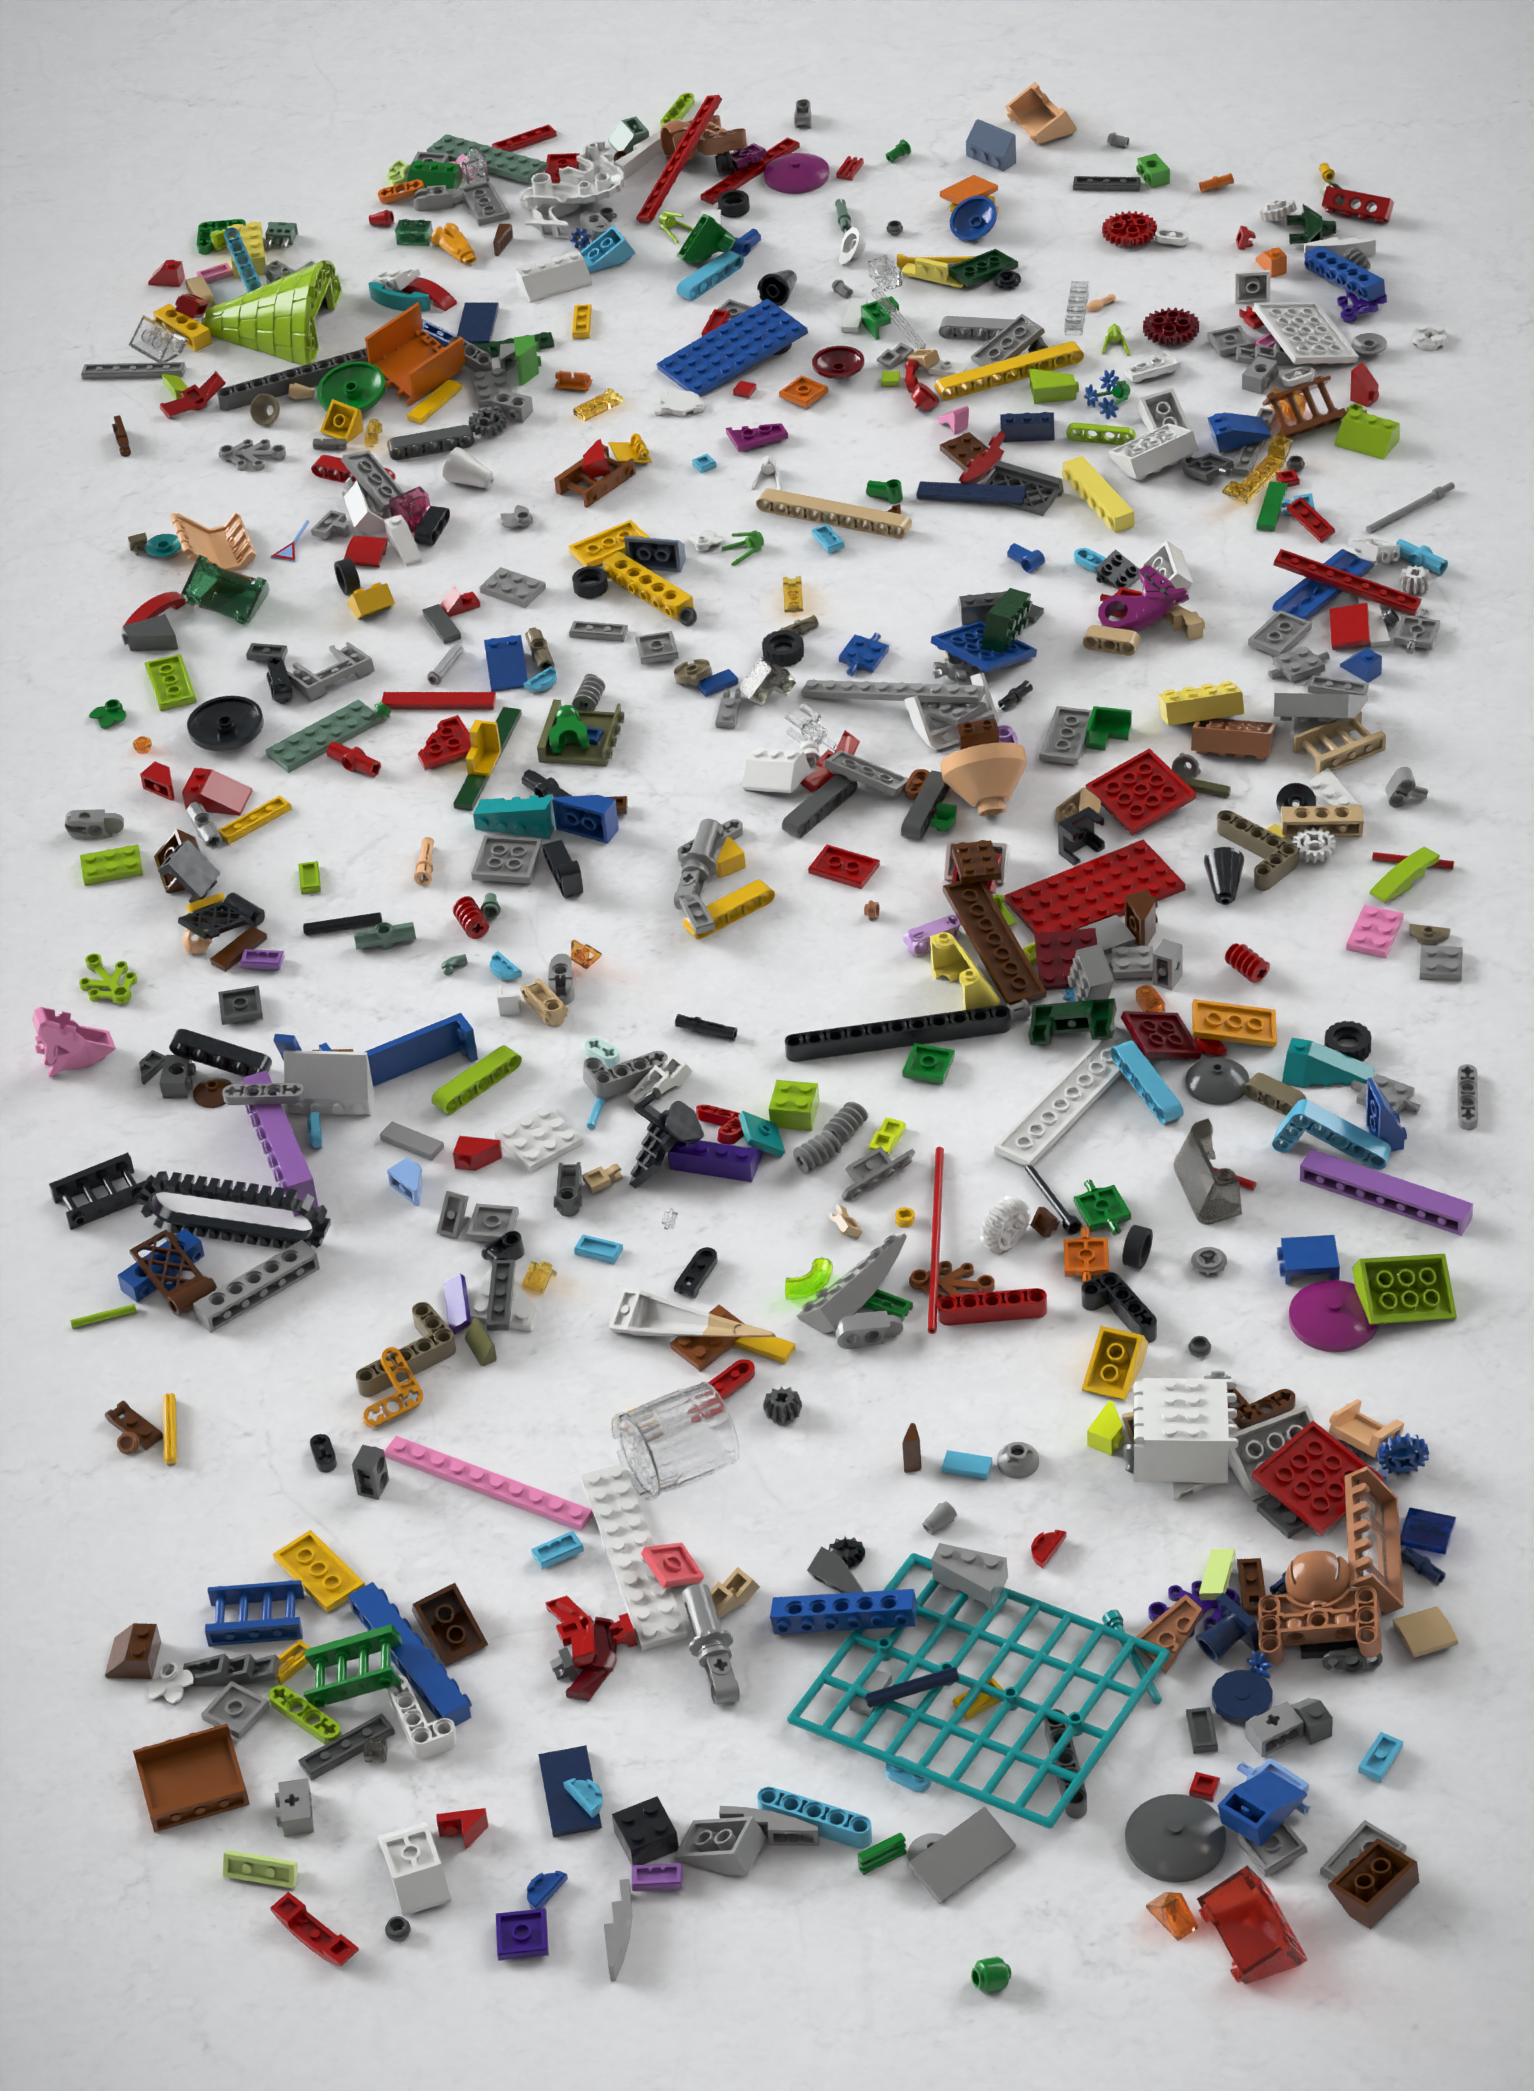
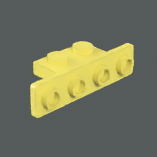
(930, 271)

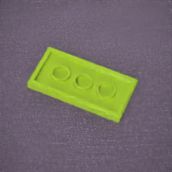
(170, 682)

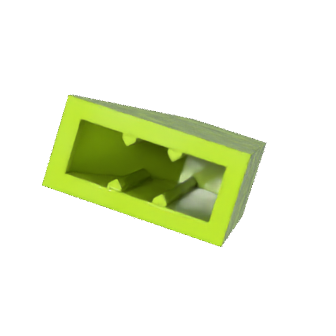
(1052, 386)

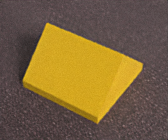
(342, 421)

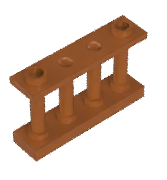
(1303, 425)
(572, 476)

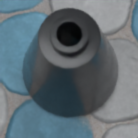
(777, 286)
(1224, 873)

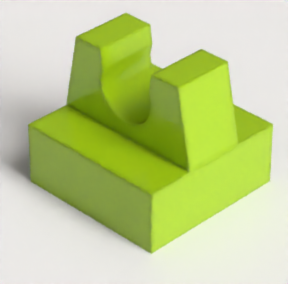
(218, 240)

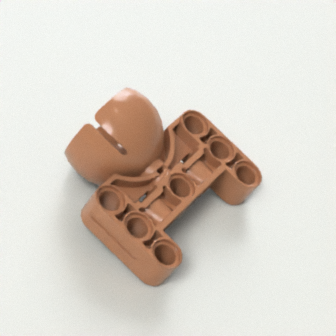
(712, 141)
(1319, 1609)

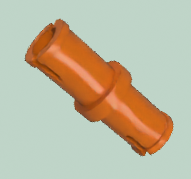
(1216, 182)

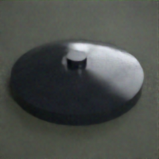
(225, 723)

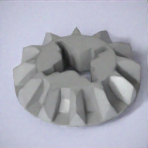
(1206, 1255)

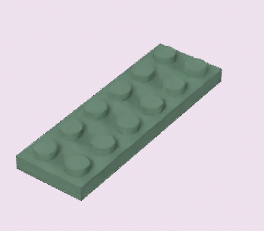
(315, 739)

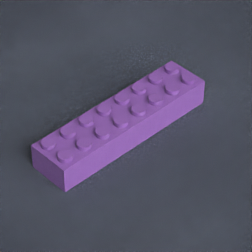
(280, 1144)

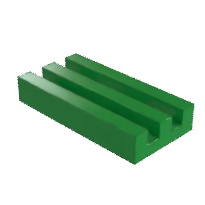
(887, 1305)
(881, 1853)

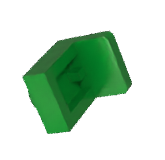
(945, 817)

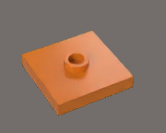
(803, 391)

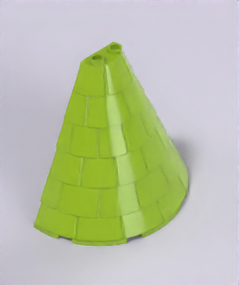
(279, 314)

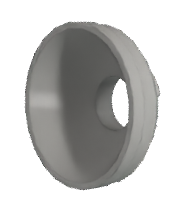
(1018, 1466)

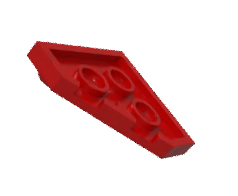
(446, 745)

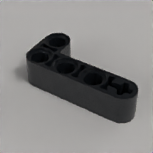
(564, 870)
(1113, 1291)

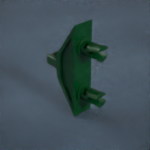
(1313, 226)

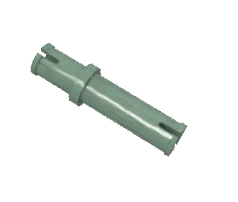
(843, 218)

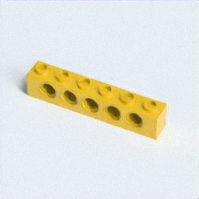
(647, 585)

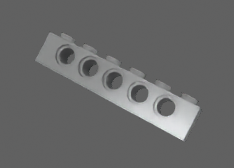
(256, 1286)

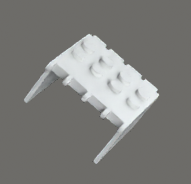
(1183, 1429)

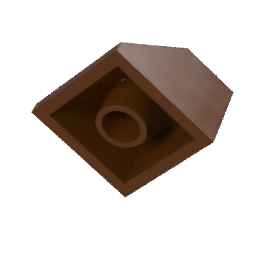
(1141, 916)
(134, 1652)

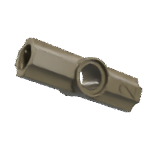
(539, 649)

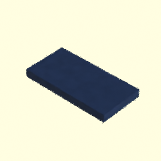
(478, 322)
(564, 1811)

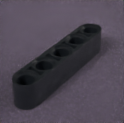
(218, 1053)

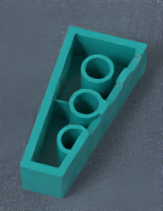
(517, 816)

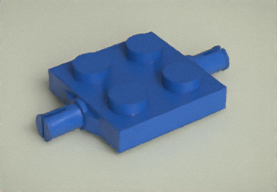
(863, 653)

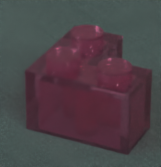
(411, 506)

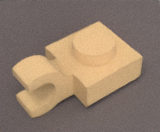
(600, 1178)
(846, 1224)

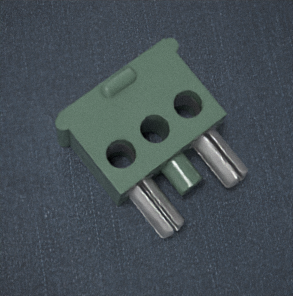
(281, 234)

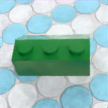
(435, 174)

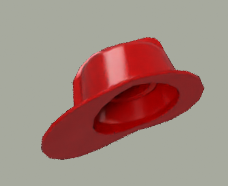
(924, 397)

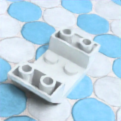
(415, 1868)

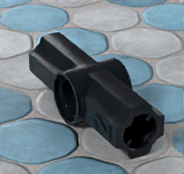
(541, 785)

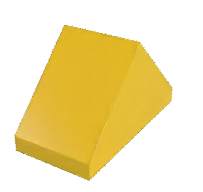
(730, 859)

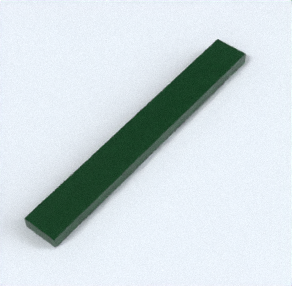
(475, 784)

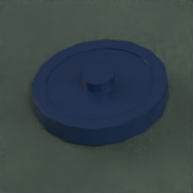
(1241, 1696)

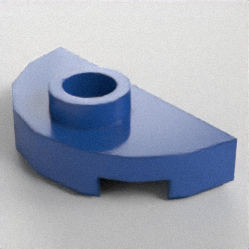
(544, 1887)

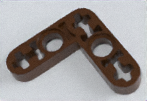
(1253, 1412)

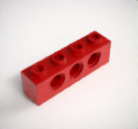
(1334, 195)

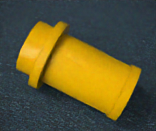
(1327, 173)

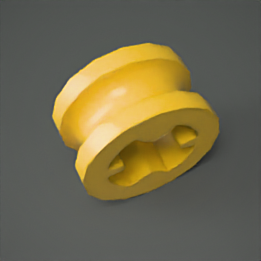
(904, 1217)

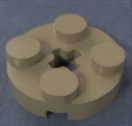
(693, 672)

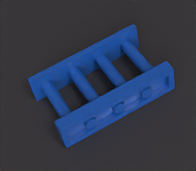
(255, 1630)

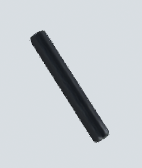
(342, 923)

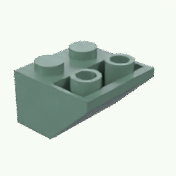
(628, 134)

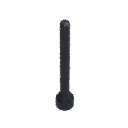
(1070, 1223)

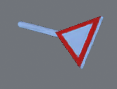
(288, 552)

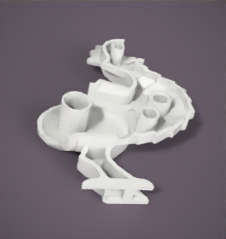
(576, 188)

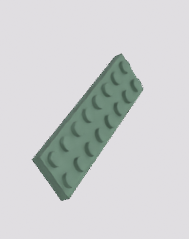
(498, 161)

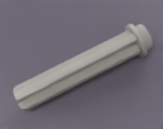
(436, 675)

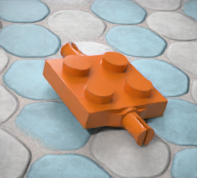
(1086, 1256)

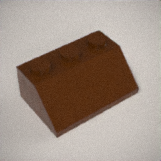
(177, 837)
(1375, 1882)

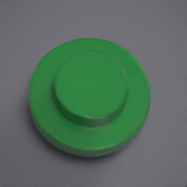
(382, 710)

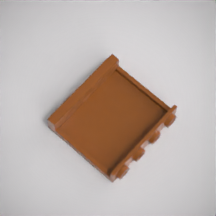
(191, 1777)

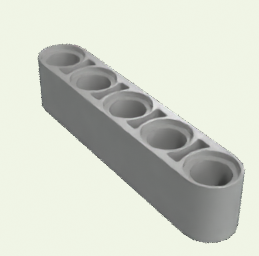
(976, 328)

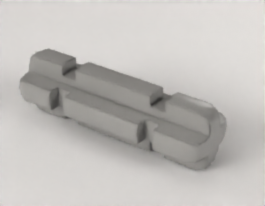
(329, 443)

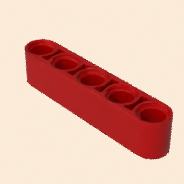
(334, 469)
(992, 1306)

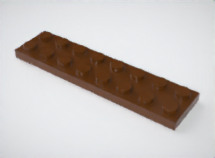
(994, 942)

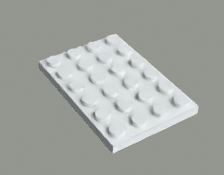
(1305, 333)

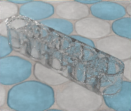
(1076, 308)

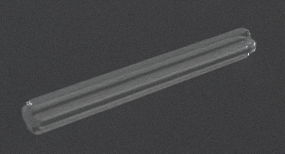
(899, 320)

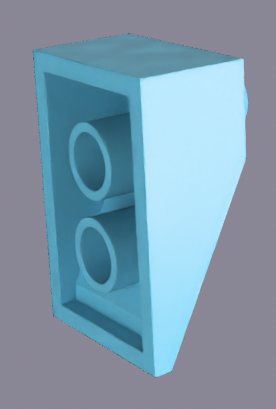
(607, 251)

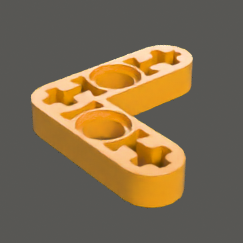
(402, 1389)

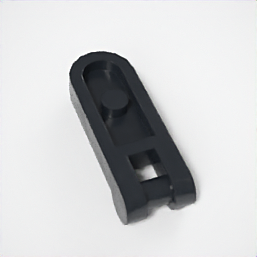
(696, 1272)

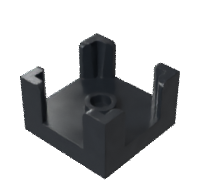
(1078, 832)

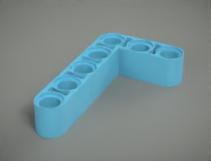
(1333, 1130)

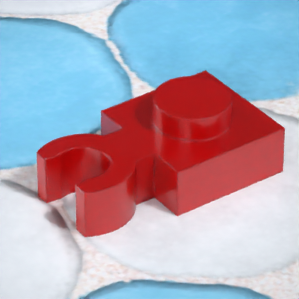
(1251, 318)

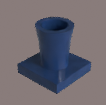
(1233, 1627)

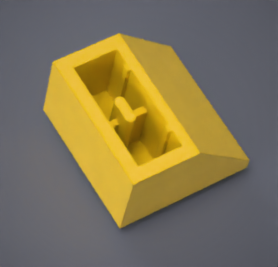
(371, 600)

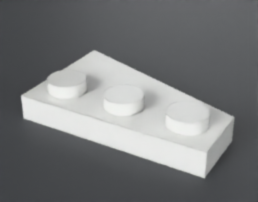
(1156, 366)
(1330, 790)

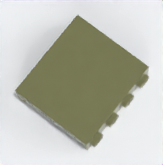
(571, 753)

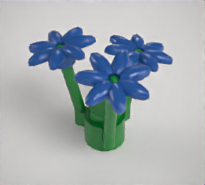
(1120, 391)

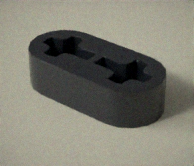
(319, 1454)

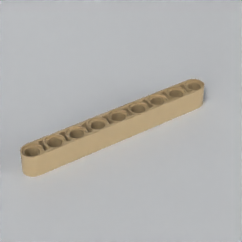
(834, 513)

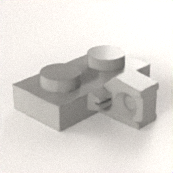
(330, 524)

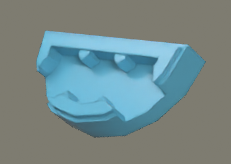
(542, 681)
(503, 968)
(586, 1794)

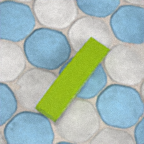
(1403, 874)

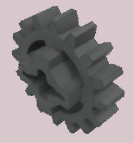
(487, 422)

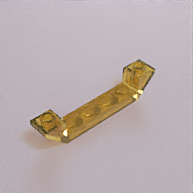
(1277, 453)

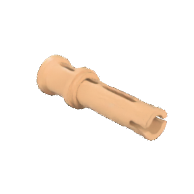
(424, 865)

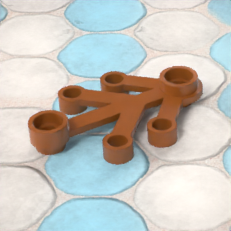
(921, 1280)

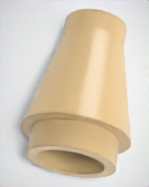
(300, 391)

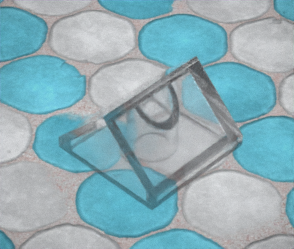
(475, 167)

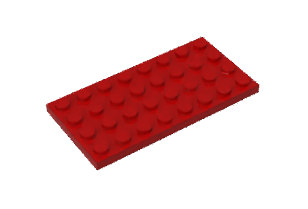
(1093, 889)

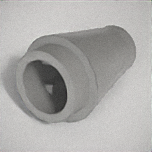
(939, 1517)

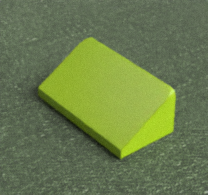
(174, 385)

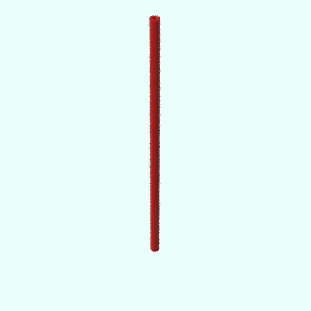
(935, 1242)

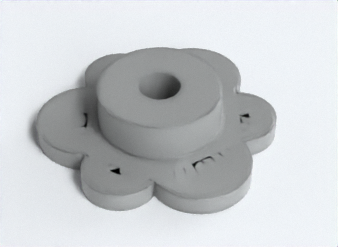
(1217, 1375)

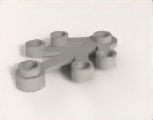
(250, 453)

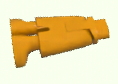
(453, 242)

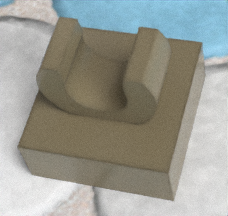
(137, 541)

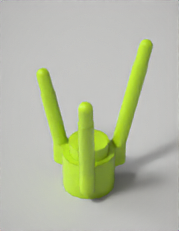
(668, 220)
(1115, 335)

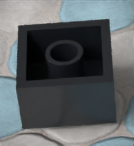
(645, 1831)

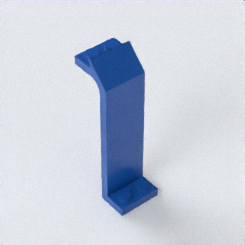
(420, 1048)

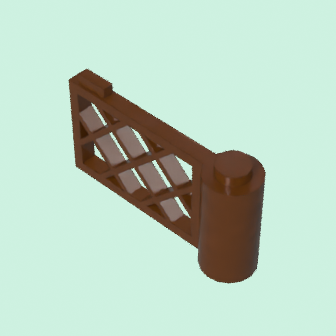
(184, 1295)

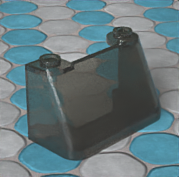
(1210, 1193)

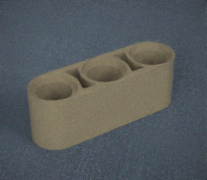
(1272, 1093)

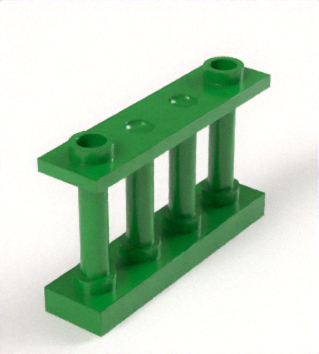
(348, 1649)

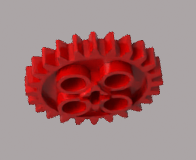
(1129, 229)

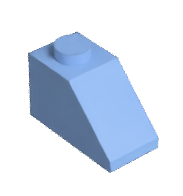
(407, 1179)

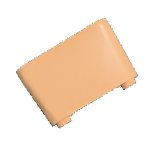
(1039, 116)

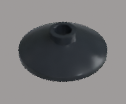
(1295, 793)

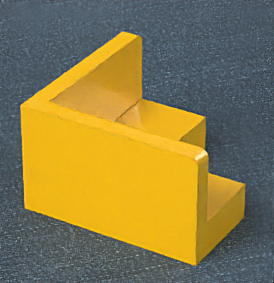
(484, 748)

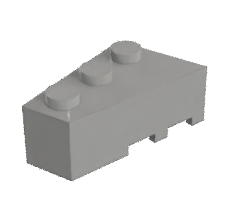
(970, 1571)

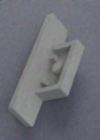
(871, 1168)

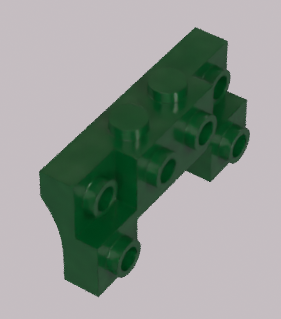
(1072, 1017)

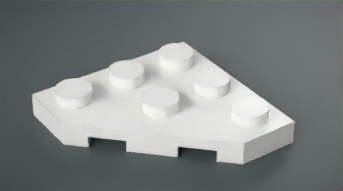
(522, 1311)

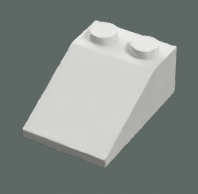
(1162, 409)

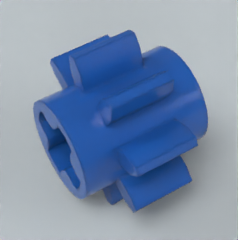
(577, 235)

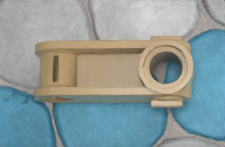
(544, 1003)

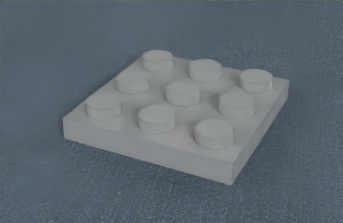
(507, 859)

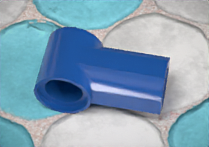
(743, 244)
(1029, 560)

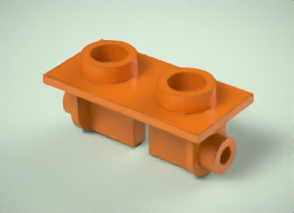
(579, 382)

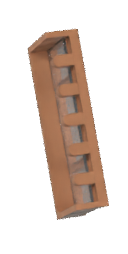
(1374, 1538)

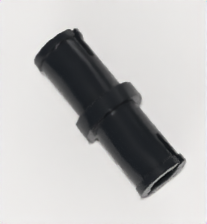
(1015, 695)

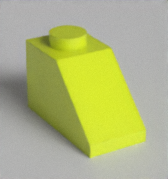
(1106, 1430)

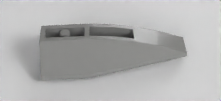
(853, 1288)

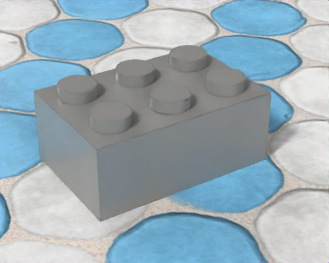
(1090, 974)

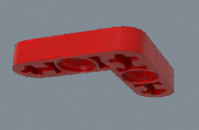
(729, 1120)

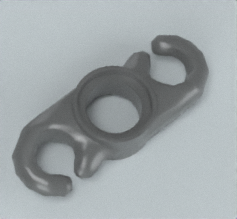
(1343, 1655)

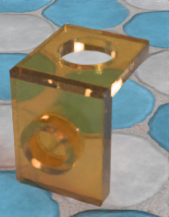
(580, 954)

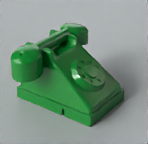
(704, 240)

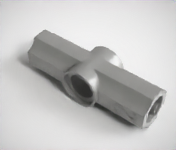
(204, 826)

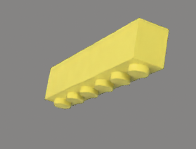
(1098, 494)

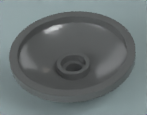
(1216, 1080)

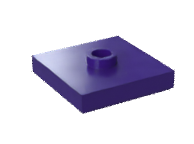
(522, 1934)

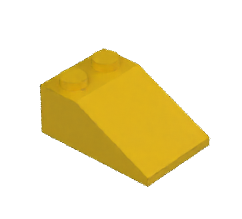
(1115, 1362)

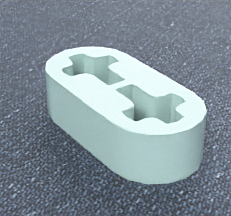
(602, 1050)

